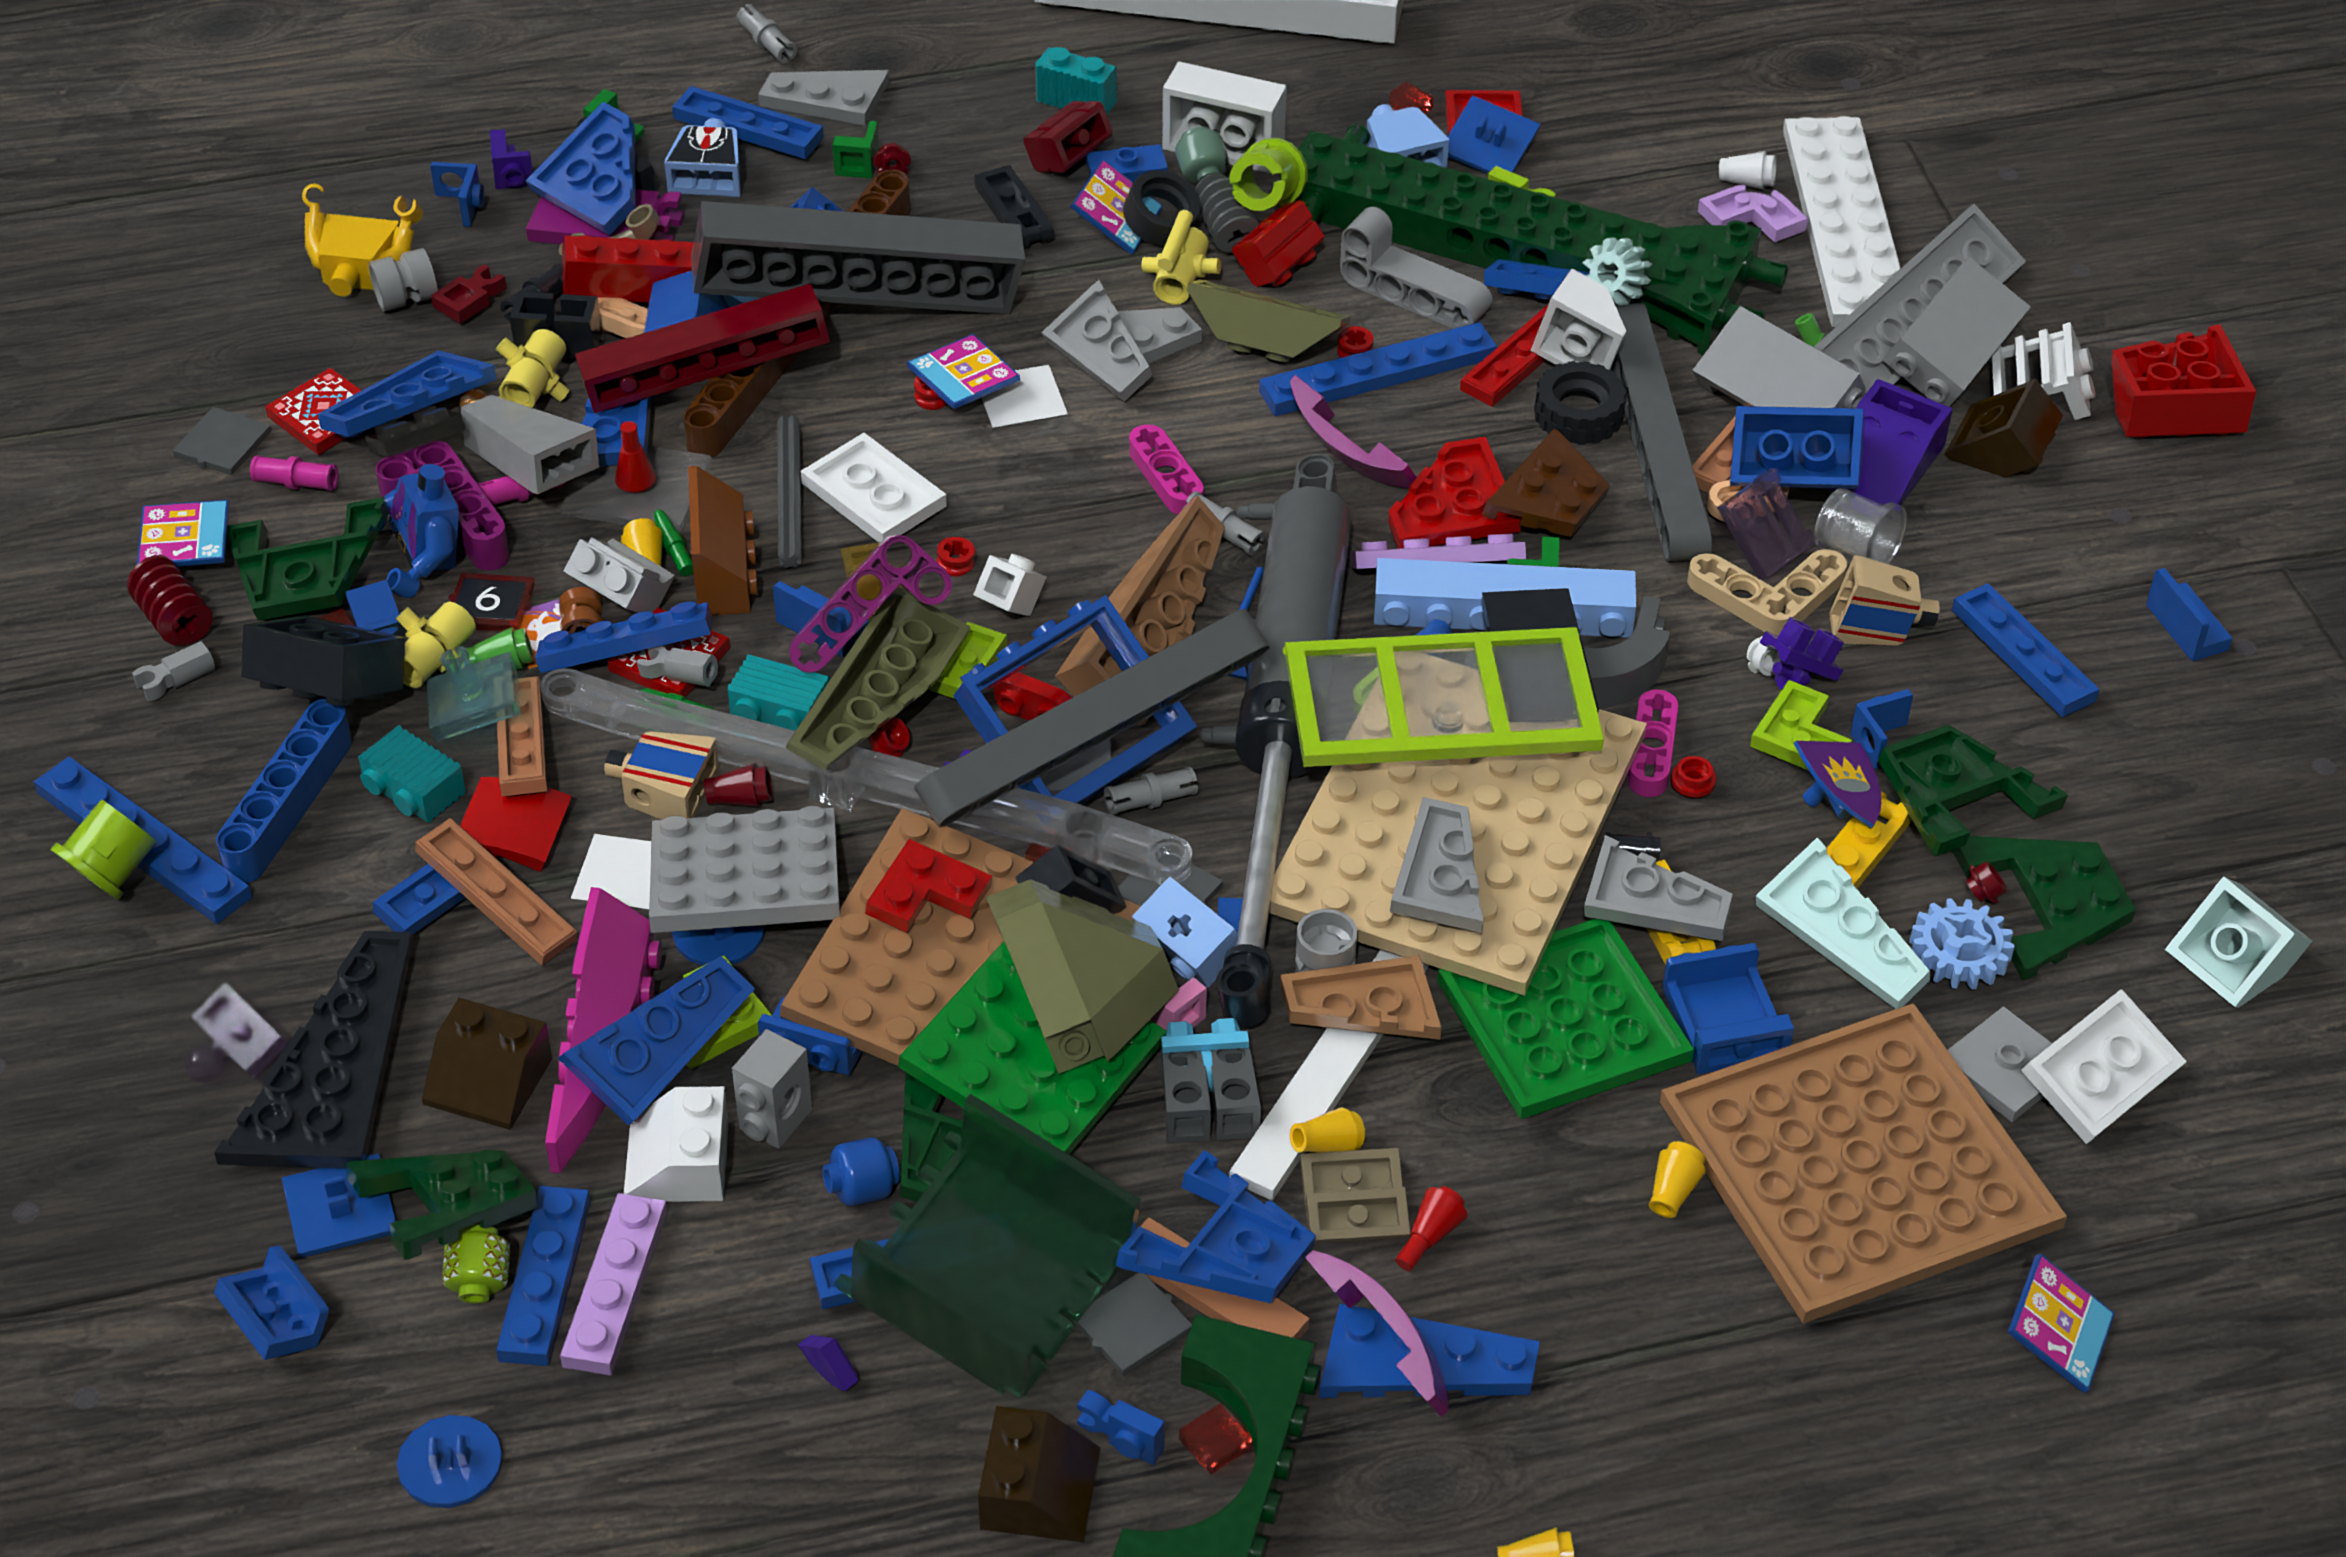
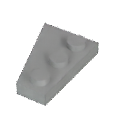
(826, 94)
(1099, 343)
(1646, 895)

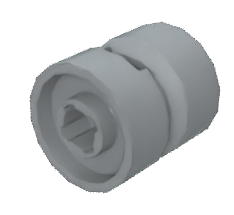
(402, 279)
(1325, 940)

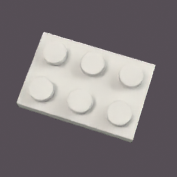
(873, 488)
(2103, 1066)

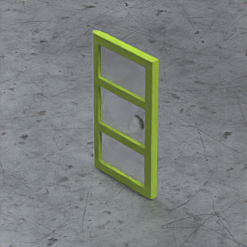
(1442, 696)

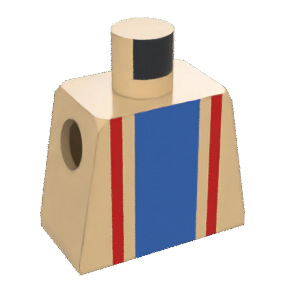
(1879, 604)
(665, 773)

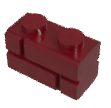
(1068, 136)

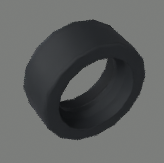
(1164, 186)

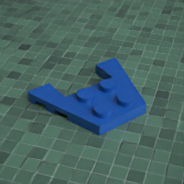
(1240, 1251)

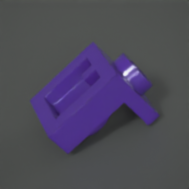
(509, 167)

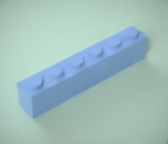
(1448, 591)

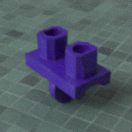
(1799, 658)

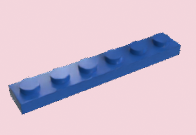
(1381, 367)
(171, 859)

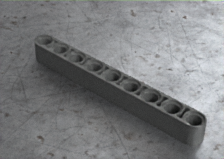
(1660, 441)
(1091, 718)

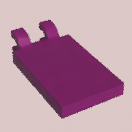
(552, 223)

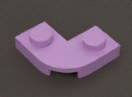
(1771, 213)

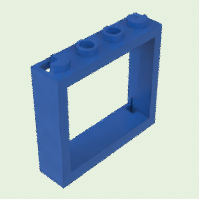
(1125, 650)

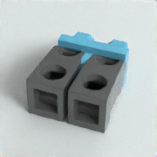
(1205, 1064)

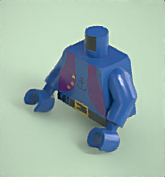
(425, 525)

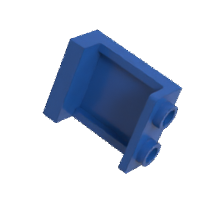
(1724, 1007)

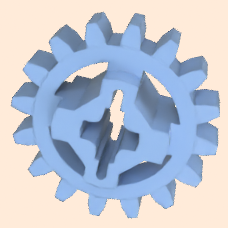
(1962, 943)

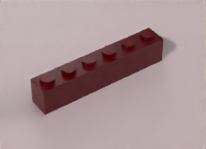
(702, 348)

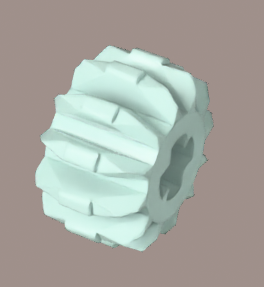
(1629, 270)

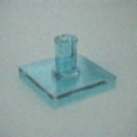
(471, 693)

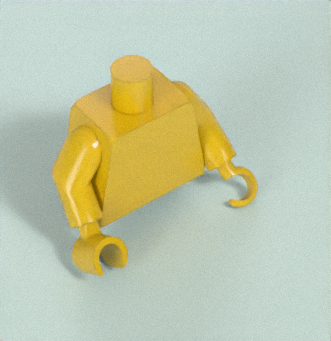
(346, 244)

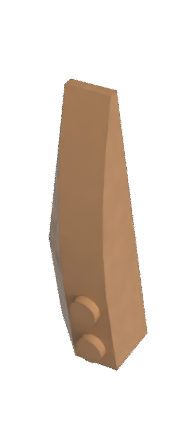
(1153, 597)

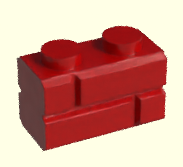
(1279, 244)

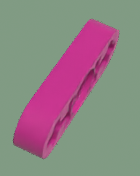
(1165, 454)
(1660, 756)

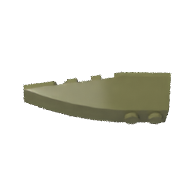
(881, 675)

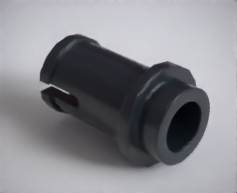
(1638, 844)

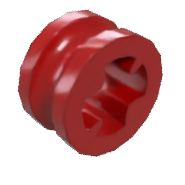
(1354, 341)
(926, 397)
(956, 546)

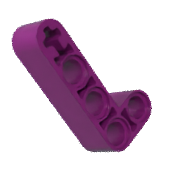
(479, 524)
(861, 609)

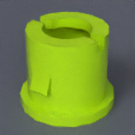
(1277, 157)
(106, 848)

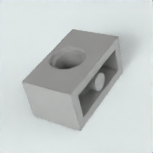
(772, 1089)

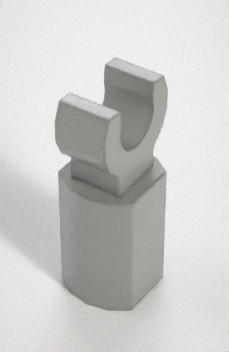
(679, 665)
(174, 671)

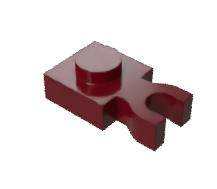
(467, 297)

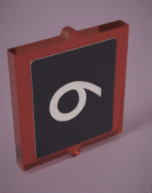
(494, 600)

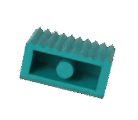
(1070, 78)
(774, 692)
(411, 774)

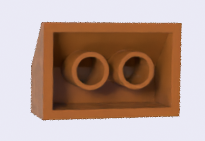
(721, 545)

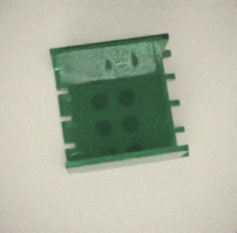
(996, 1251)

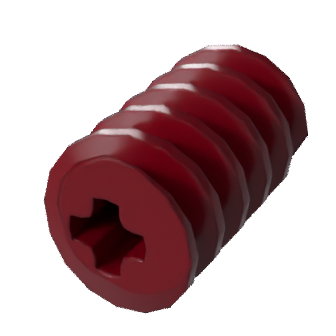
(169, 601)

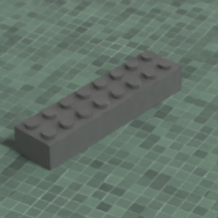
(857, 257)

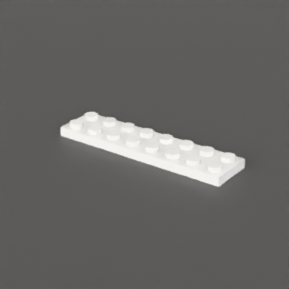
(1842, 210)

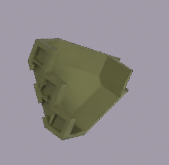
(1082, 969)

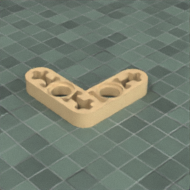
(1717, 578)

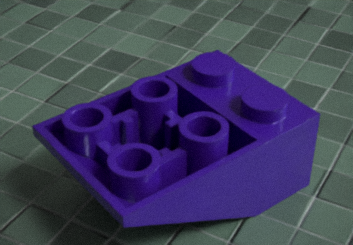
(1900, 441)

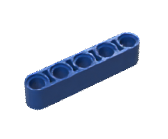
(284, 790)

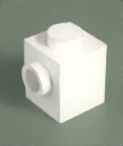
(1010, 584)

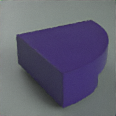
(829, 1361)

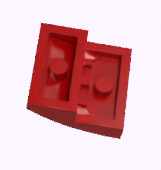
(515, 825)

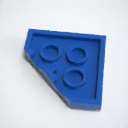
(593, 170)

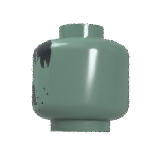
(1201, 154)

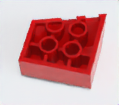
(2182, 387)

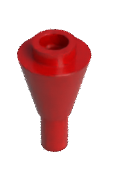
(633, 469)
(1437, 1216)

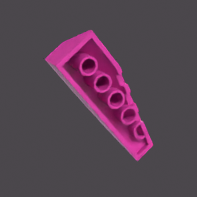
(612, 980)

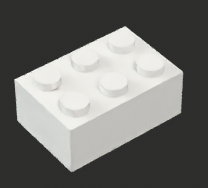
(1228, 103)

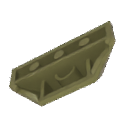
(1263, 321)

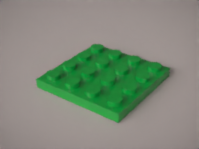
(1578, 1028)
(995, 1050)

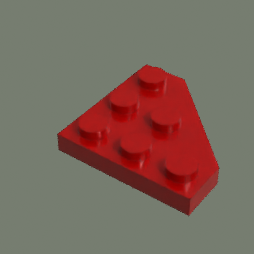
(1452, 497)

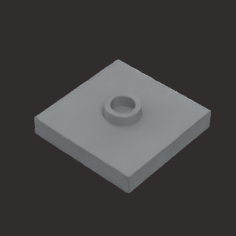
(1994, 1059)

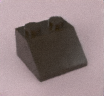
(2007, 431)
(486, 1063)
(1037, 1477)

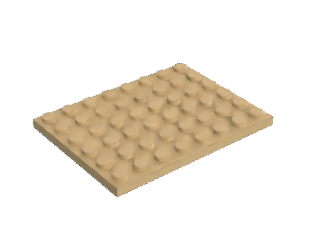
(1530, 839)

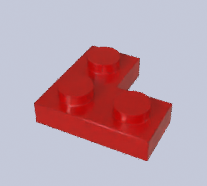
(924, 876)

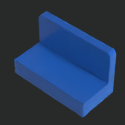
(798, 606)
(2186, 617)

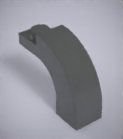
(1633, 665)

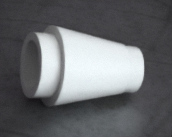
(1750, 170)

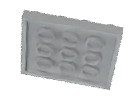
(743, 870)

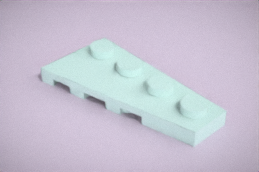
(1833, 917)

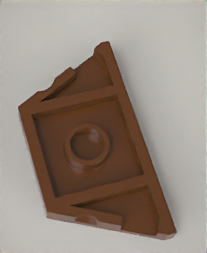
(1551, 488)

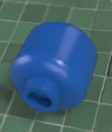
(861, 1171)

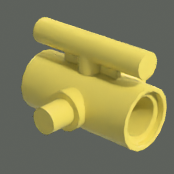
(1180, 261)
(533, 368)
(431, 638)

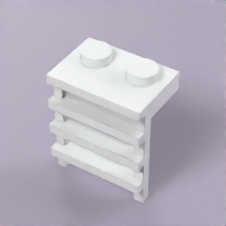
(2062, 367)

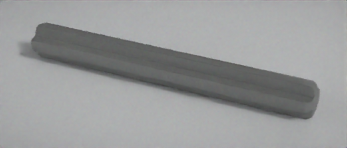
(789, 492)

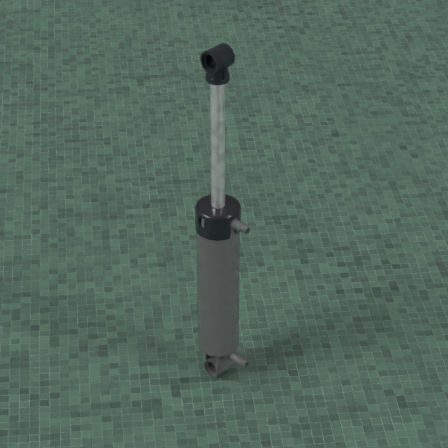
(1295, 604)

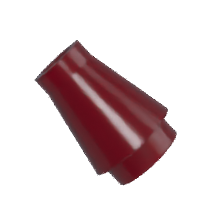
(742, 787)

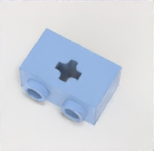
(1177, 912)

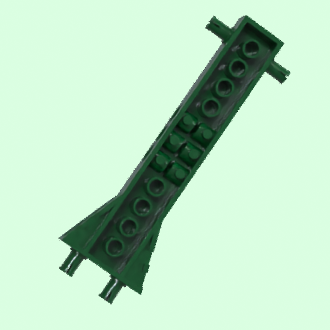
(1477, 221)

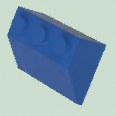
(1802, 444)

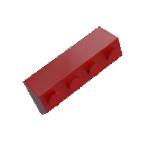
(620, 265)

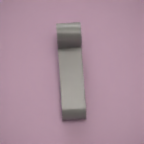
(1406, 279)

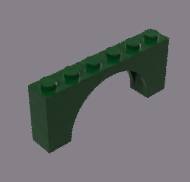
(1263, 1385)

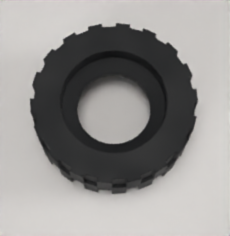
(1583, 380)

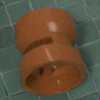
(580, 609)

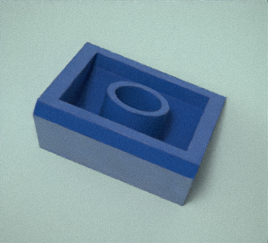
(675, 302)

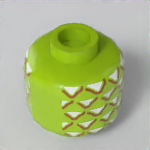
(476, 1264)

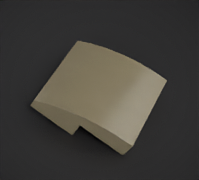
(1354, 1195)

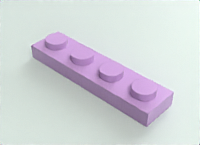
(1456, 550)
(614, 1284)

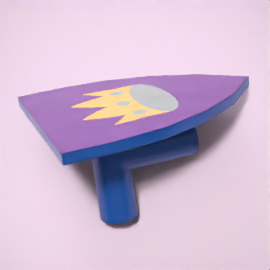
(1844, 777)

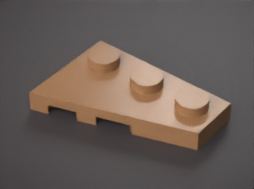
(1366, 997)

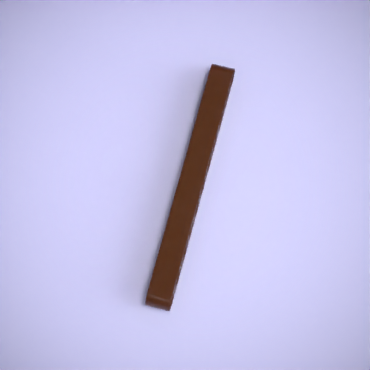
(733, 396)

